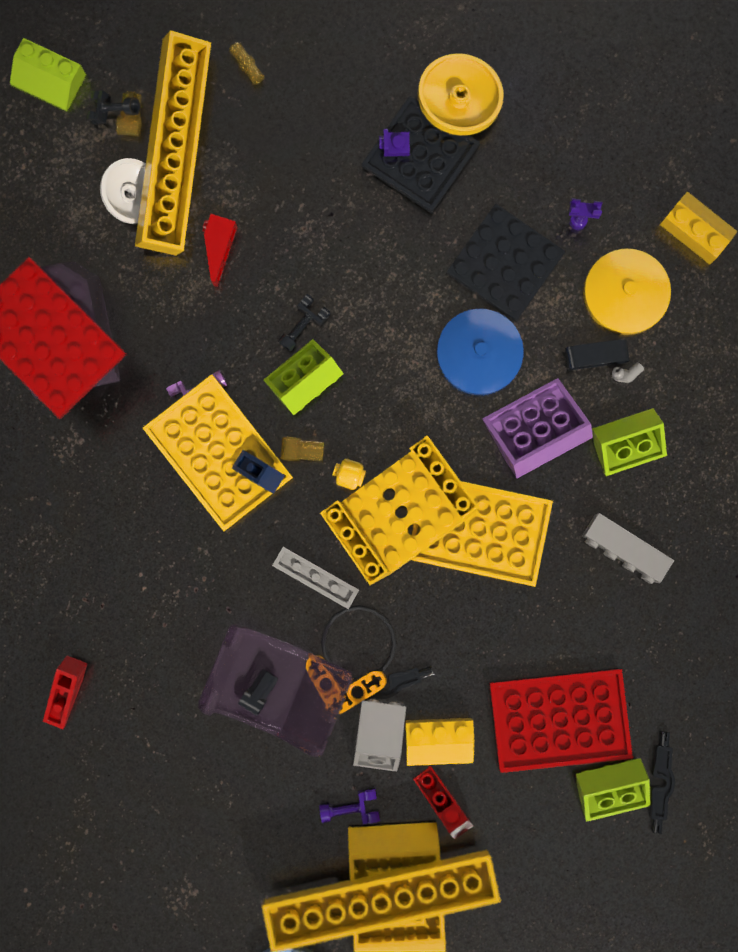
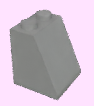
(380, 735)

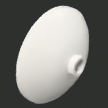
(121, 177)

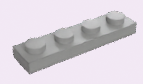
(315, 577)

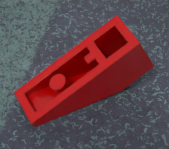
(218, 239)
(64, 691)

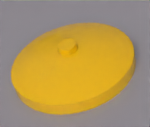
(460, 94)
(627, 291)

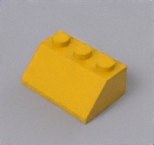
(698, 228)
(439, 741)

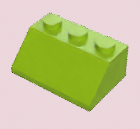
(46, 74)
(303, 376)
(630, 441)
(613, 789)

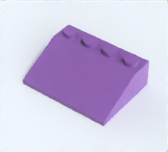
(538, 427)

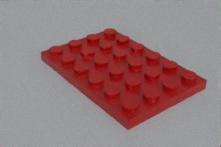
(51, 339)
(560, 720)

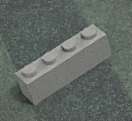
(627, 548)

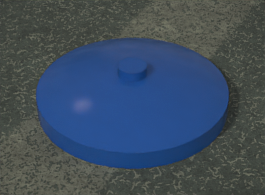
(480, 351)

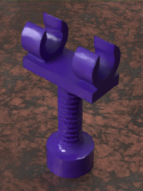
(582, 211)
(327, 812)

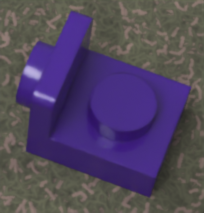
(395, 143)

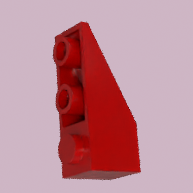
(443, 803)

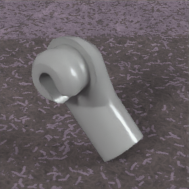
(625, 375)

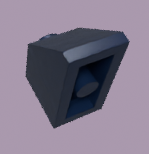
(258, 471)

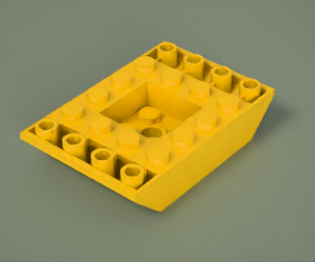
(388, 849)

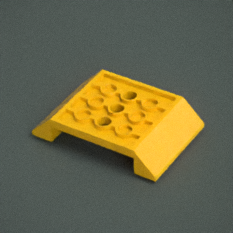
(369, 523)

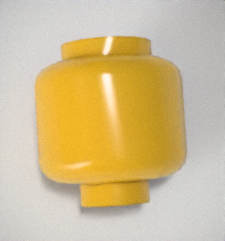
(349, 474)

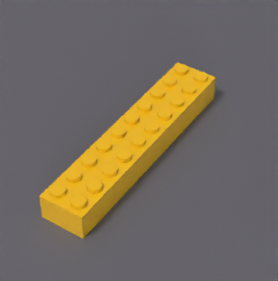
(173, 144)
(380, 900)

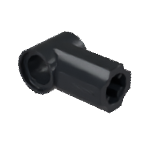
(255, 696)

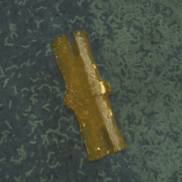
(246, 63)

